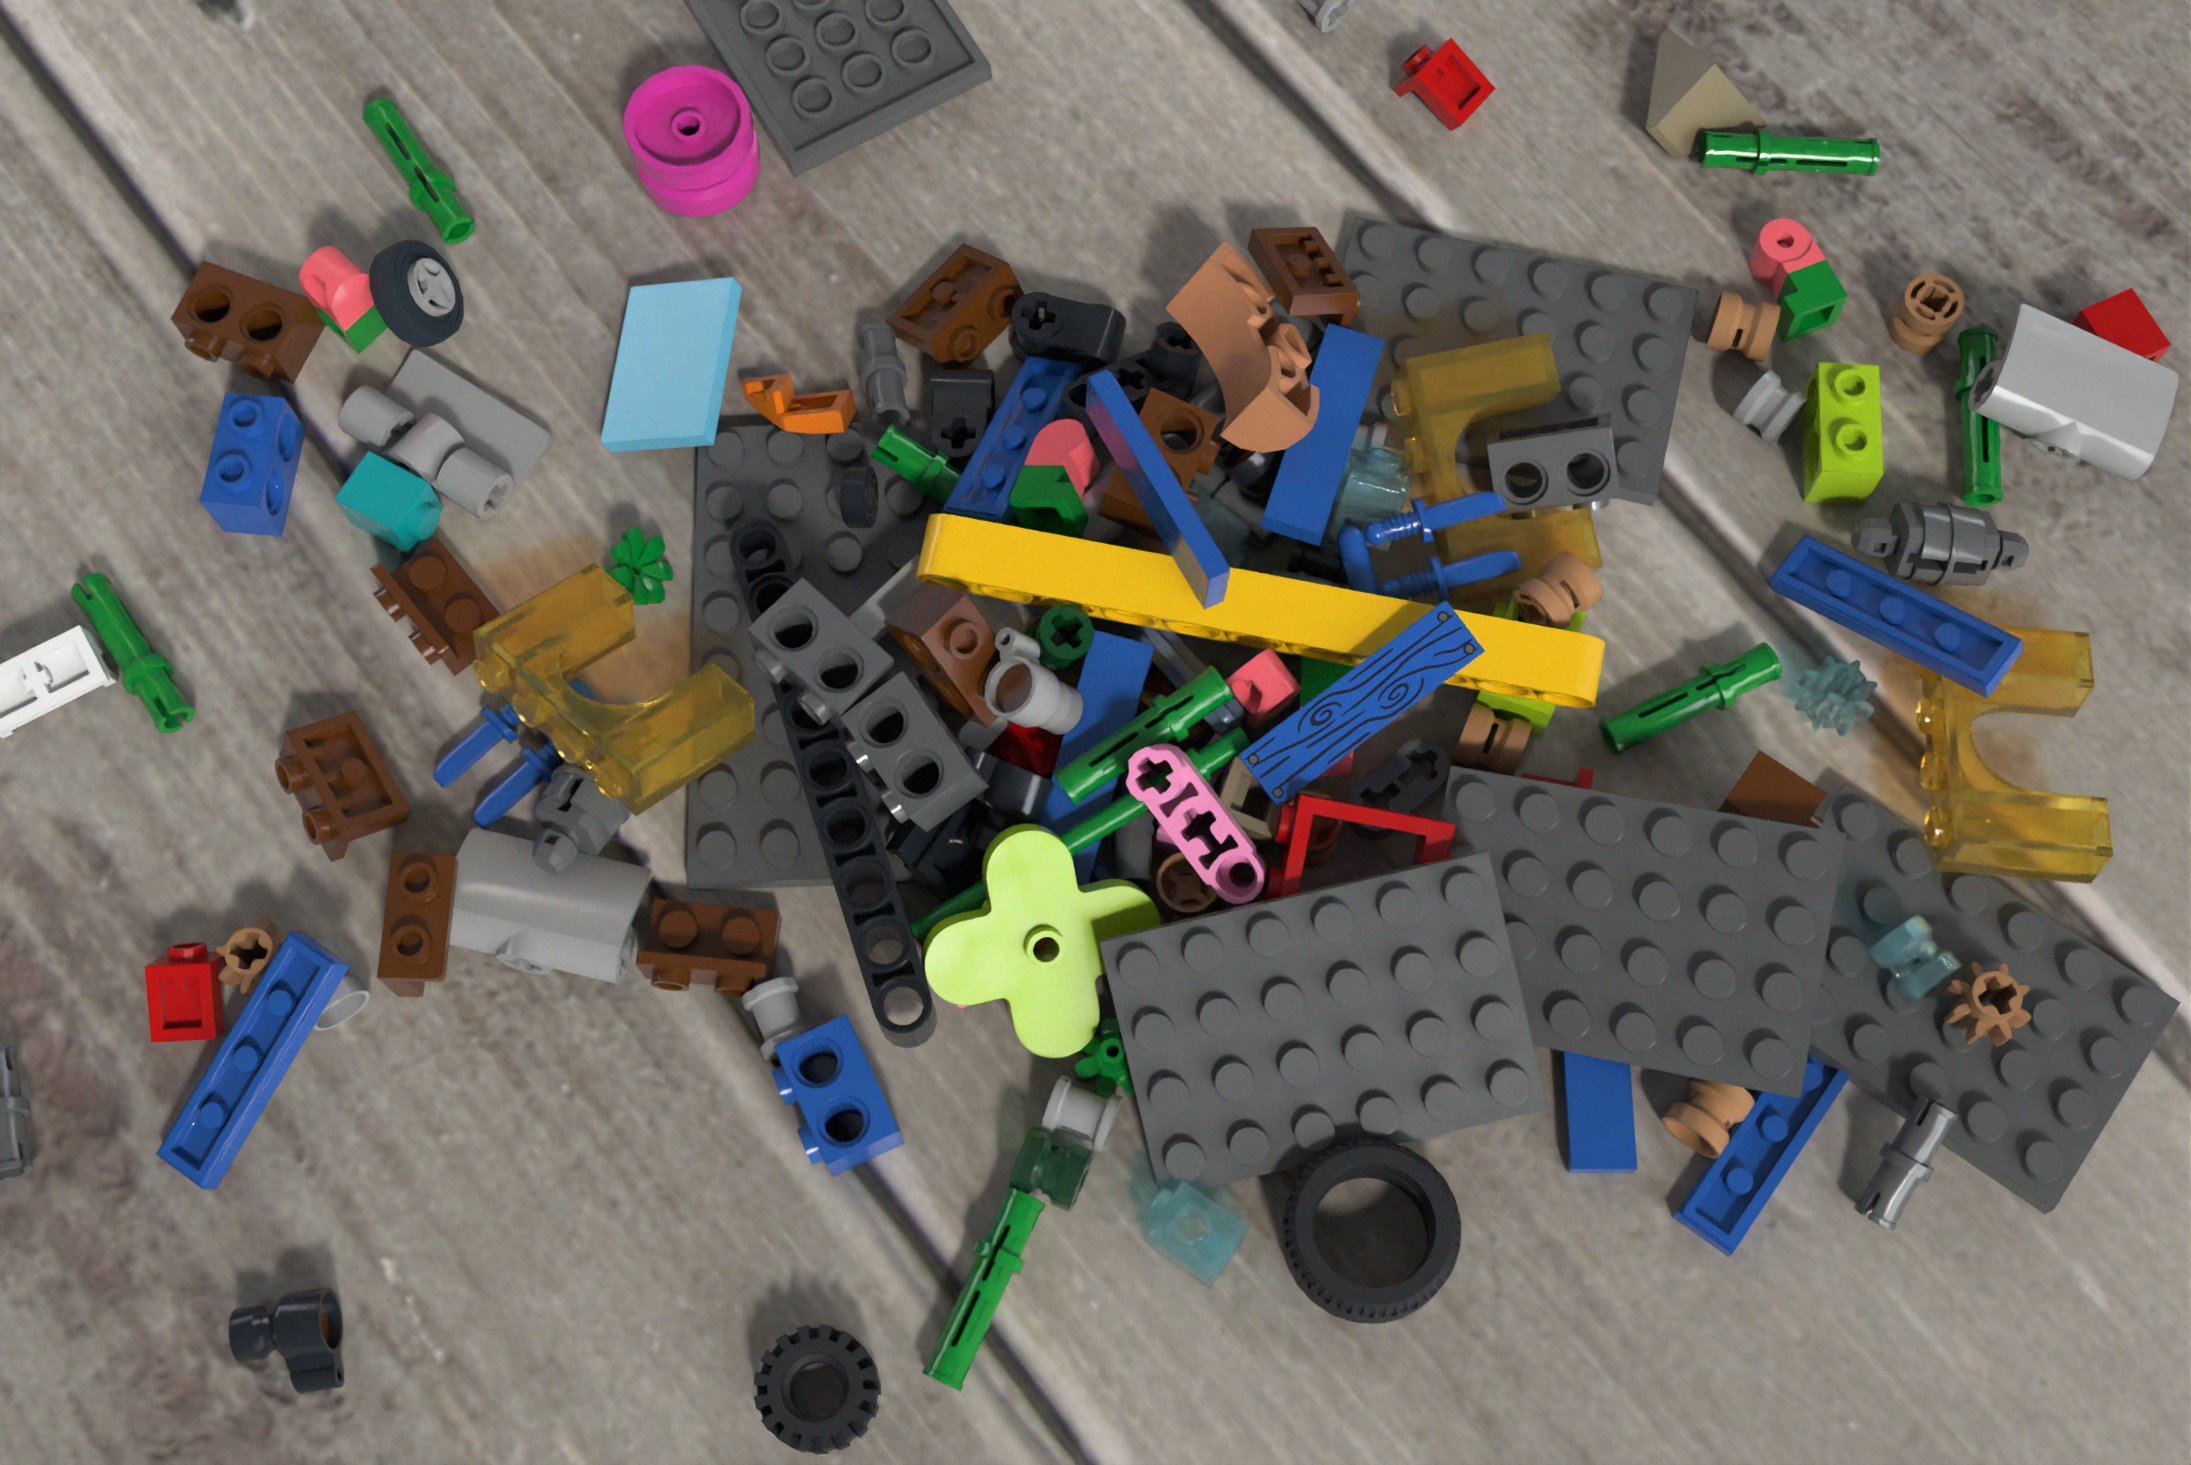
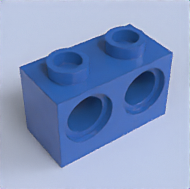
(253, 464)
(847, 1091)

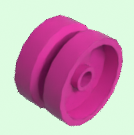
(692, 140)

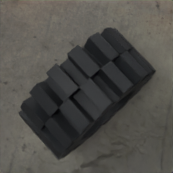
(776, 1383)

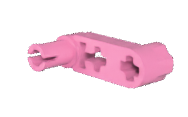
(1171, 807)

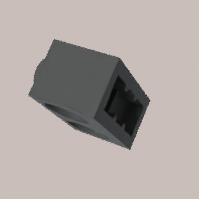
(1550, 449)
(833, 648)
(921, 746)

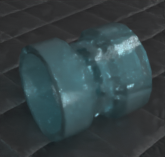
(1903, 947)

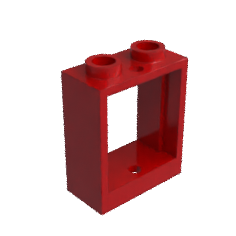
(1295, 822)

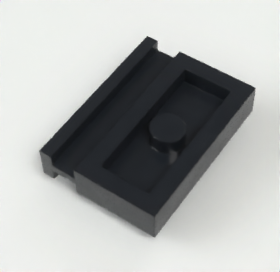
(942, 856)

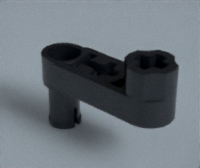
(1166, 366)

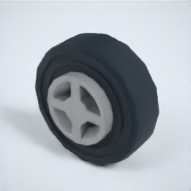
(416, 293)

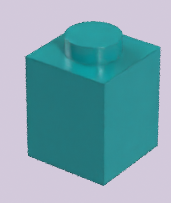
(390, 503)

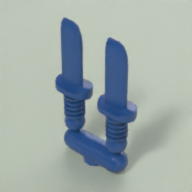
(1441, 578)
(487, 736)

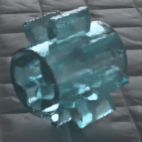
(1843, 682)

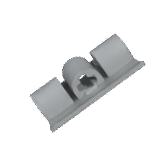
(2077, 394)
(447, 434)
(546, 919)

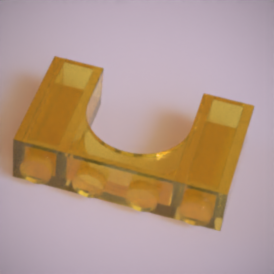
(1441, 399)
(628, 749)
(1975, 814)

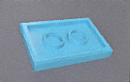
(671, 365)

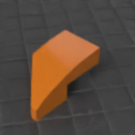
(801, 413)

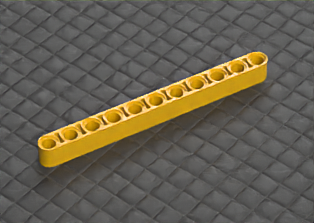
(1256, 610)

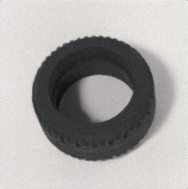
(1416, 1179)

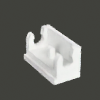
(51, 677)

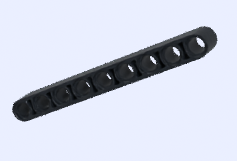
(838, 806)

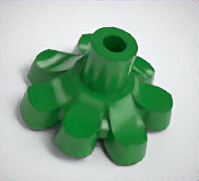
(638, 566)
(1106, 1070)

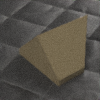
(1692, 98)

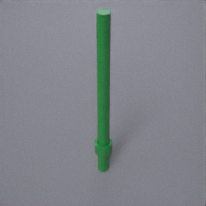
(1096, 825)

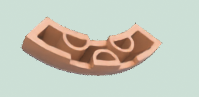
(1250, 352)

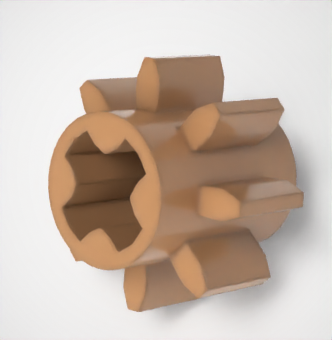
(243, 948)
(1993, 1019)

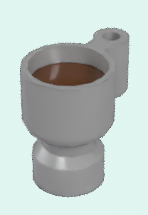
(1027, 691)

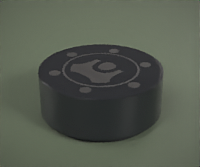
(859, 497)

